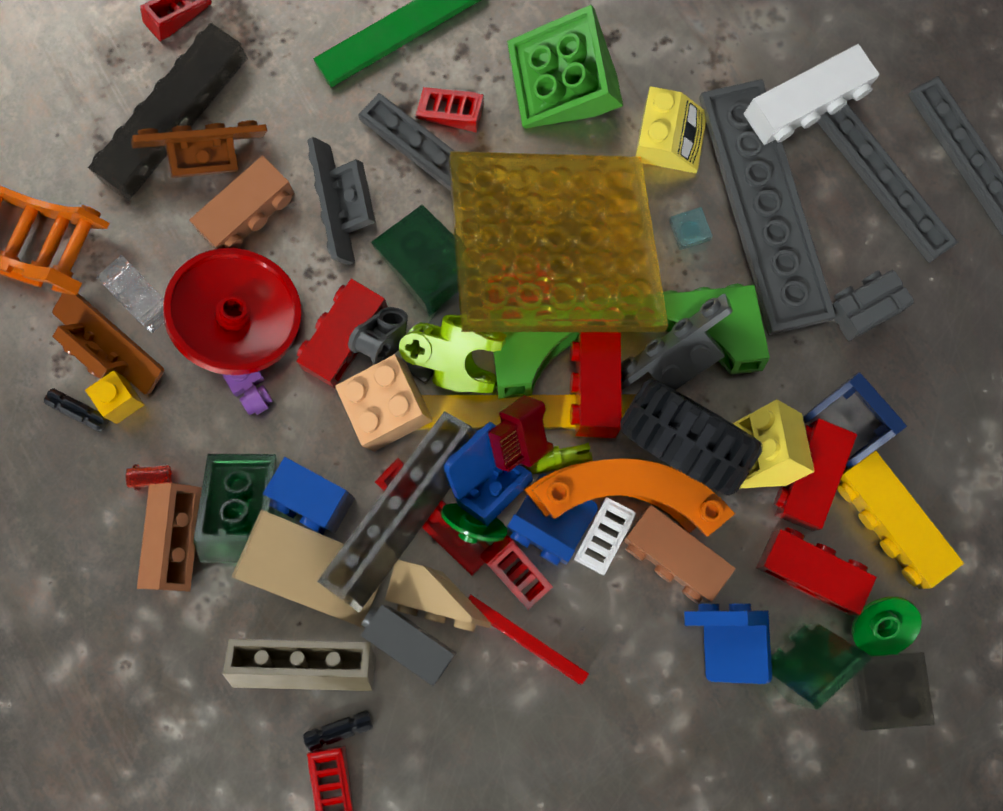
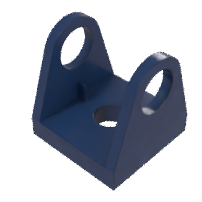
(890, 421)

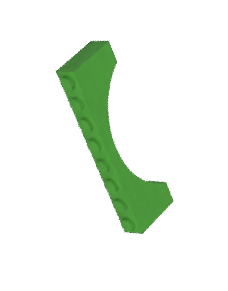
(738, 334)

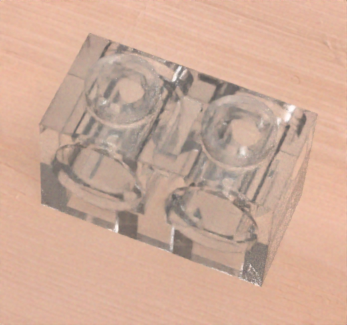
(134, 293)

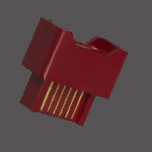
(520, 434)

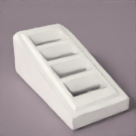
(617, 509)

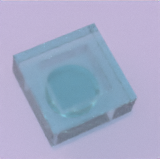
(690, 228)

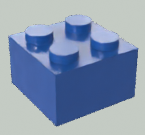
(308, 494)

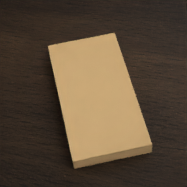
(289, 563)

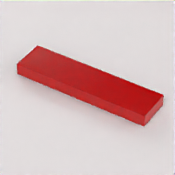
(463, 552)
(530, 642)

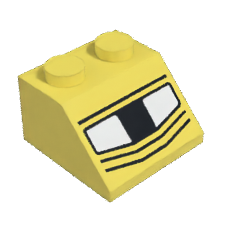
(671, 131)

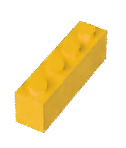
(898, 522)

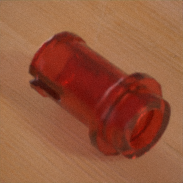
(143, 476)

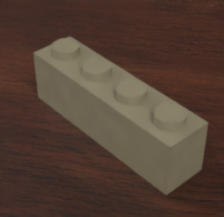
(299, 665)

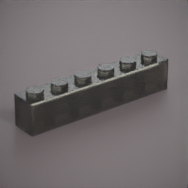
(174, 102)
(396, 516)

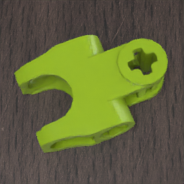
(450, 354)

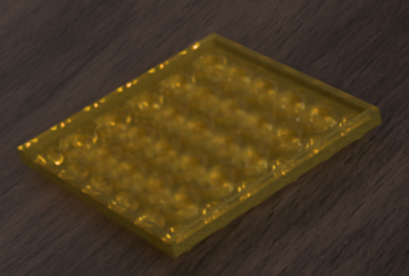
(554, 244)

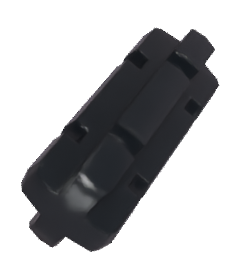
(75, 409)
(338, 730)

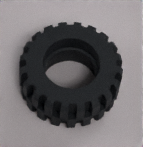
(690, 437)

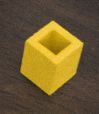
(114, 397)

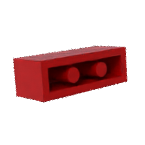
(327, 351)
(596, 384)
(810, 498)
(817, 571)

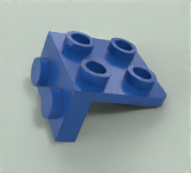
(478, 483)
(553, 536)
(734, 642)

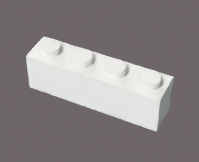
(811, 94)

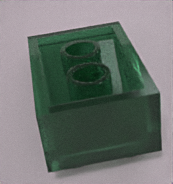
(422, 257)
(231, 503)
(814, 665)

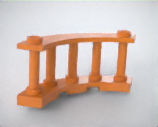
(39, 270)
(662, 486)

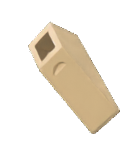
(430, 590)

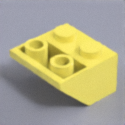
(784, 446)

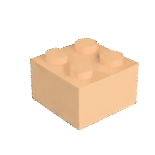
(383, 403)

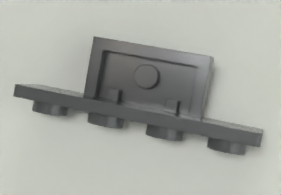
(342, 198)
(682, 351)

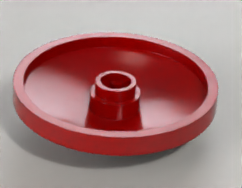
(231, 311)

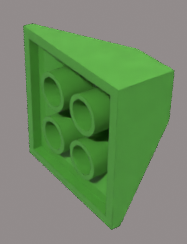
(564, 71)

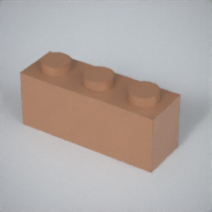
(243, 205)
(169, 537)
(678, 556)

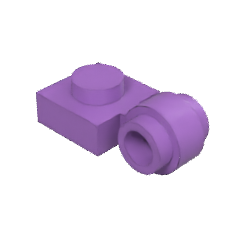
(255, 398)

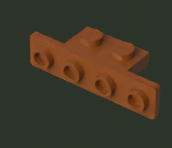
(202, 150)
(102, 344)

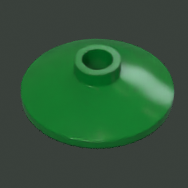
(470, 528)
(886, 626)

